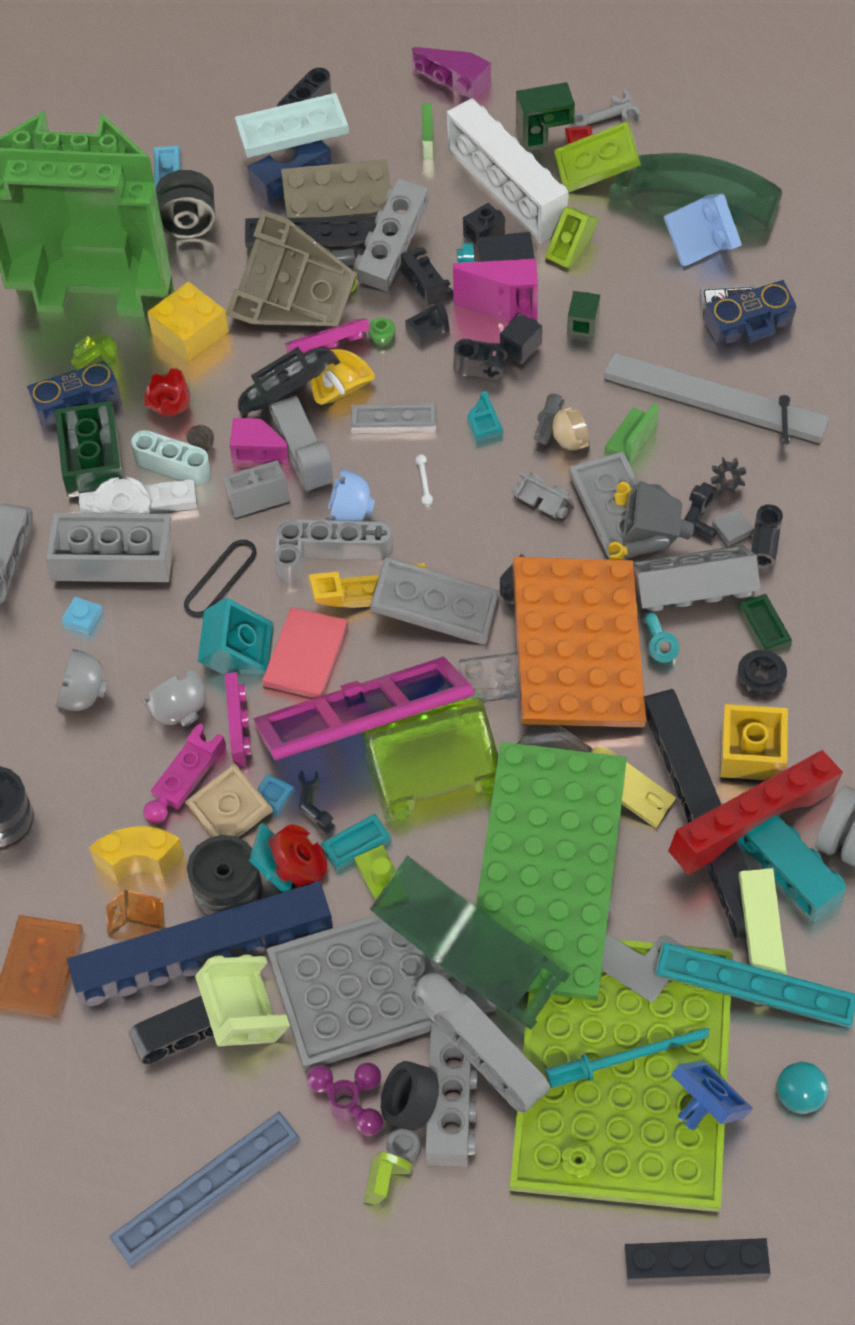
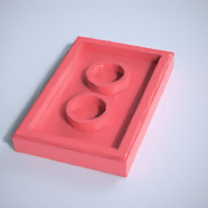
(305, 653)

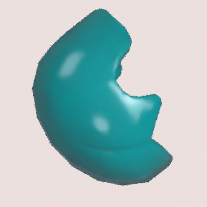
(802, 1087)

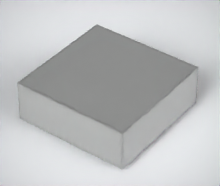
(732, 527)

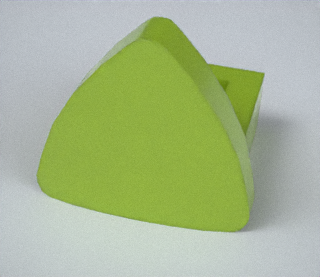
(379, 1175)

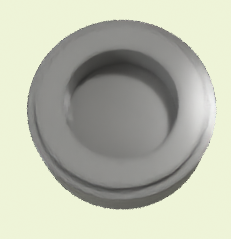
(404, 1144)

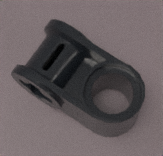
(477, 359)

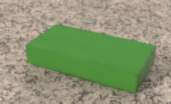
(427, 131)

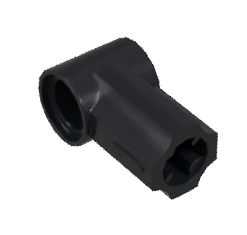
(765, 535)

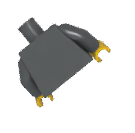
(650, 520)

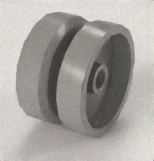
(839, 826)

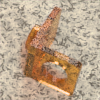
(135, 909)

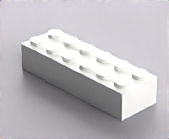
(506, 169)

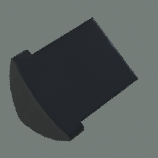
(429, 323)

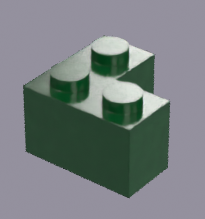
(541, 109)

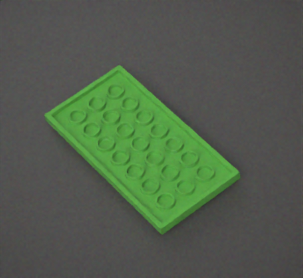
(554, 856)

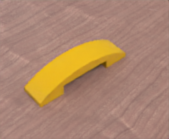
(344, 592)

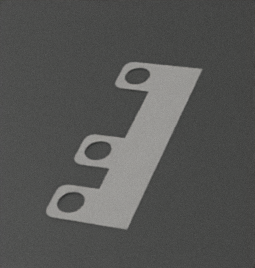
(633, 968)

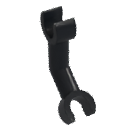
(321, 818)

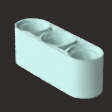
(170, 457)

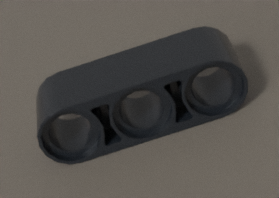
(312, 85)
(171, 1031)

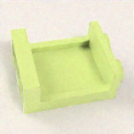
(238, 1001)

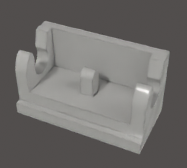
(256, 488)

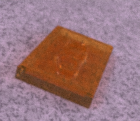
(37, 966)

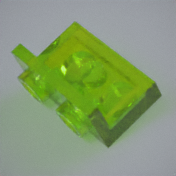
(89, 349)

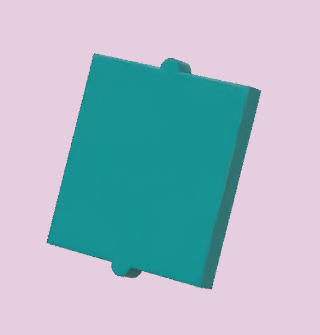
(263, 859)

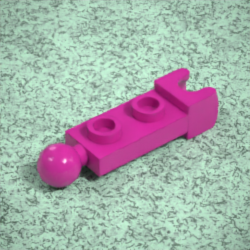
(183, 774)

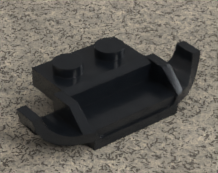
(283, 377)

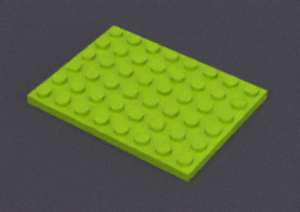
(629, 1107)

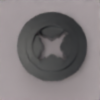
(765, 661)

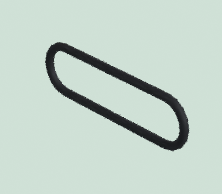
(210, 571)

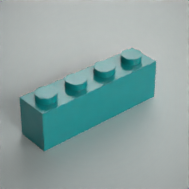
(795, 867)

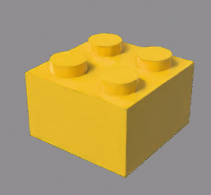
(188, 321)
(753, 741)

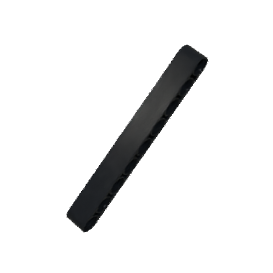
(696, 796)

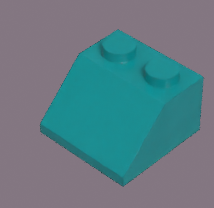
(235, 639)

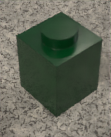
(583, 314)

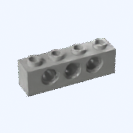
(381, 272)
(446, 1147)

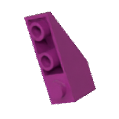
(456, 69)

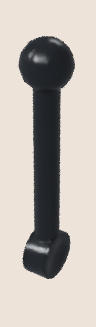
(784, 401)

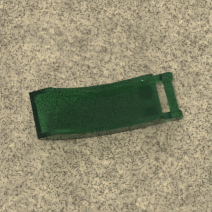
(685, 177)
(466, 940)

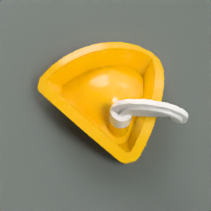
(342, 379)

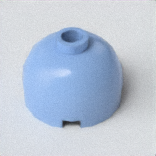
(350, 497)

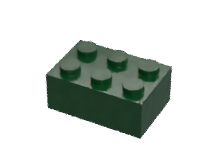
(88, 446)

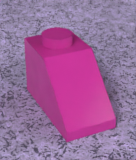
(256, 443)

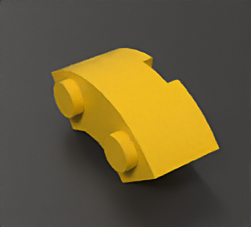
(136, 851)

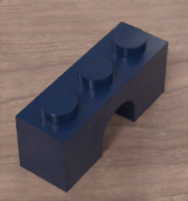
(266, 173)

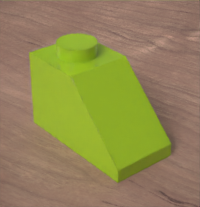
(571, 236)

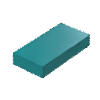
(355, 841)

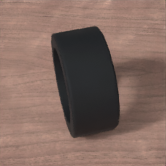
(422, 1100)

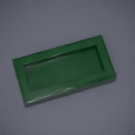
(764, 623)

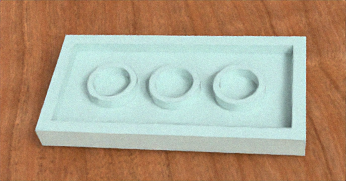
(291, 125)

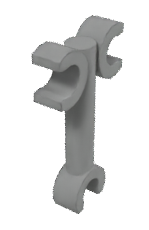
(619, 107)

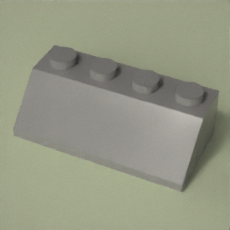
(110, 547)
(696, 577)

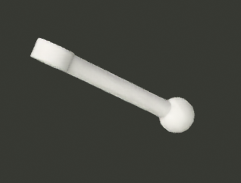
(427, 500)

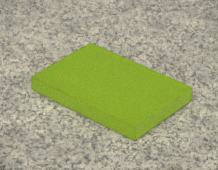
(597, 157)

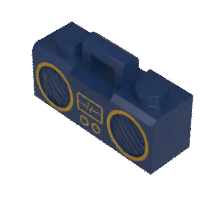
(750, 313)
(75, 388)

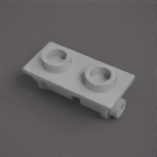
(553, 498)

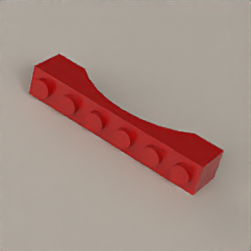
(715, 831)

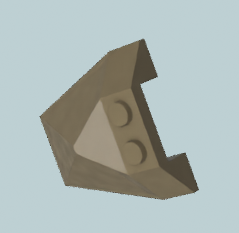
(290, 279)

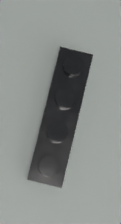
(697, 1260)

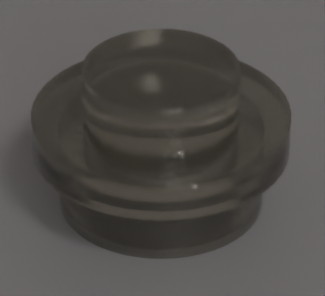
(201, 437)

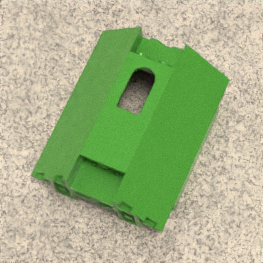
(80, 217)

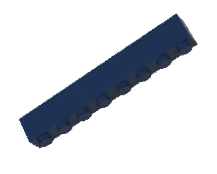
(187, 946)

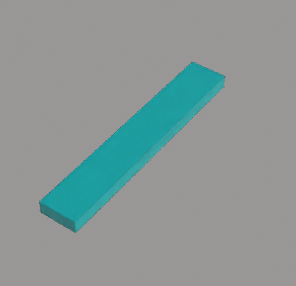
(756, 985)

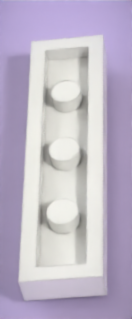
(163, 497)

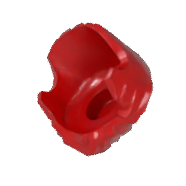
(167, 393)

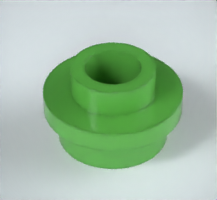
(381, 330)

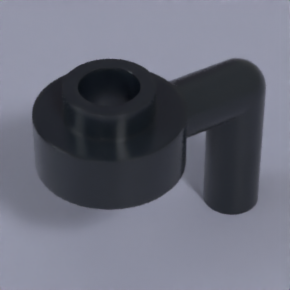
(701, 500)

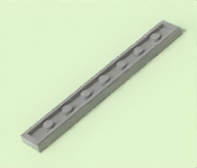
(714, 397)

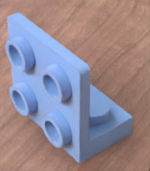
(702, 228)

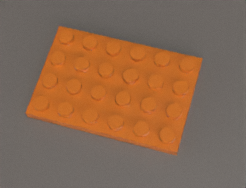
(578, 642)

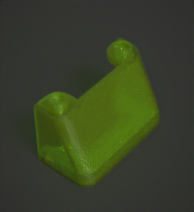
(431, 756)

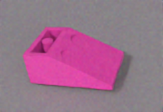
(497, 288)

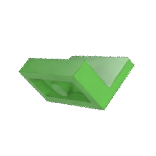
(633, 432)

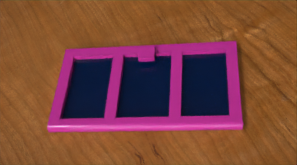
(361, 707)

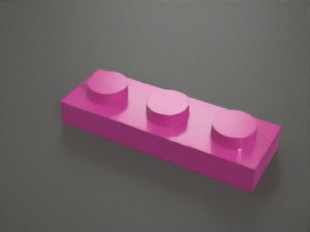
(329, 337)
(237, 719)

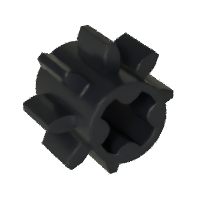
(721, 479)

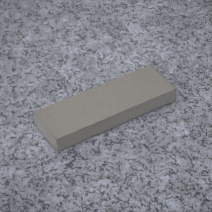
(393, 418)

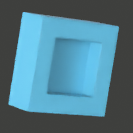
(82, 615)

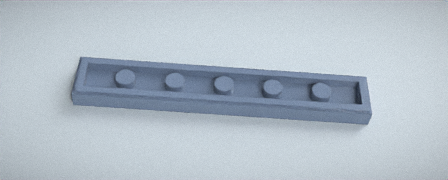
(204, 1189)

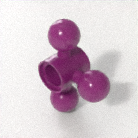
(366, 1077)

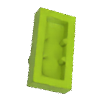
(375, 869)

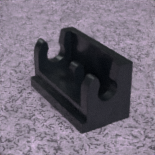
(505, 247)
(424, 277)

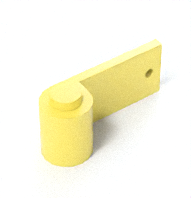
(642, 794)

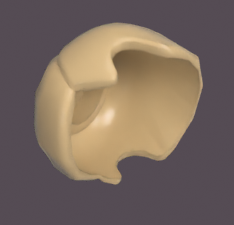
(570, 429)

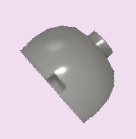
(81, 682)
(177, 700)

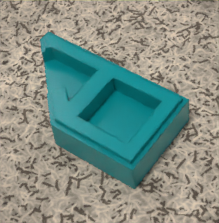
(484, 420)

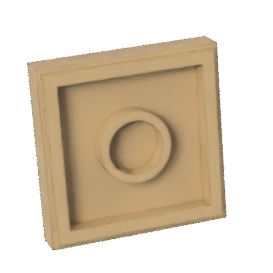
(229, 804)

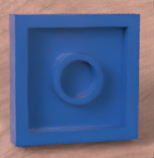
(710, 1095)

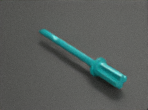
(583, 1068)

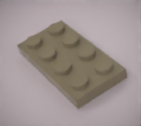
(336, 189)

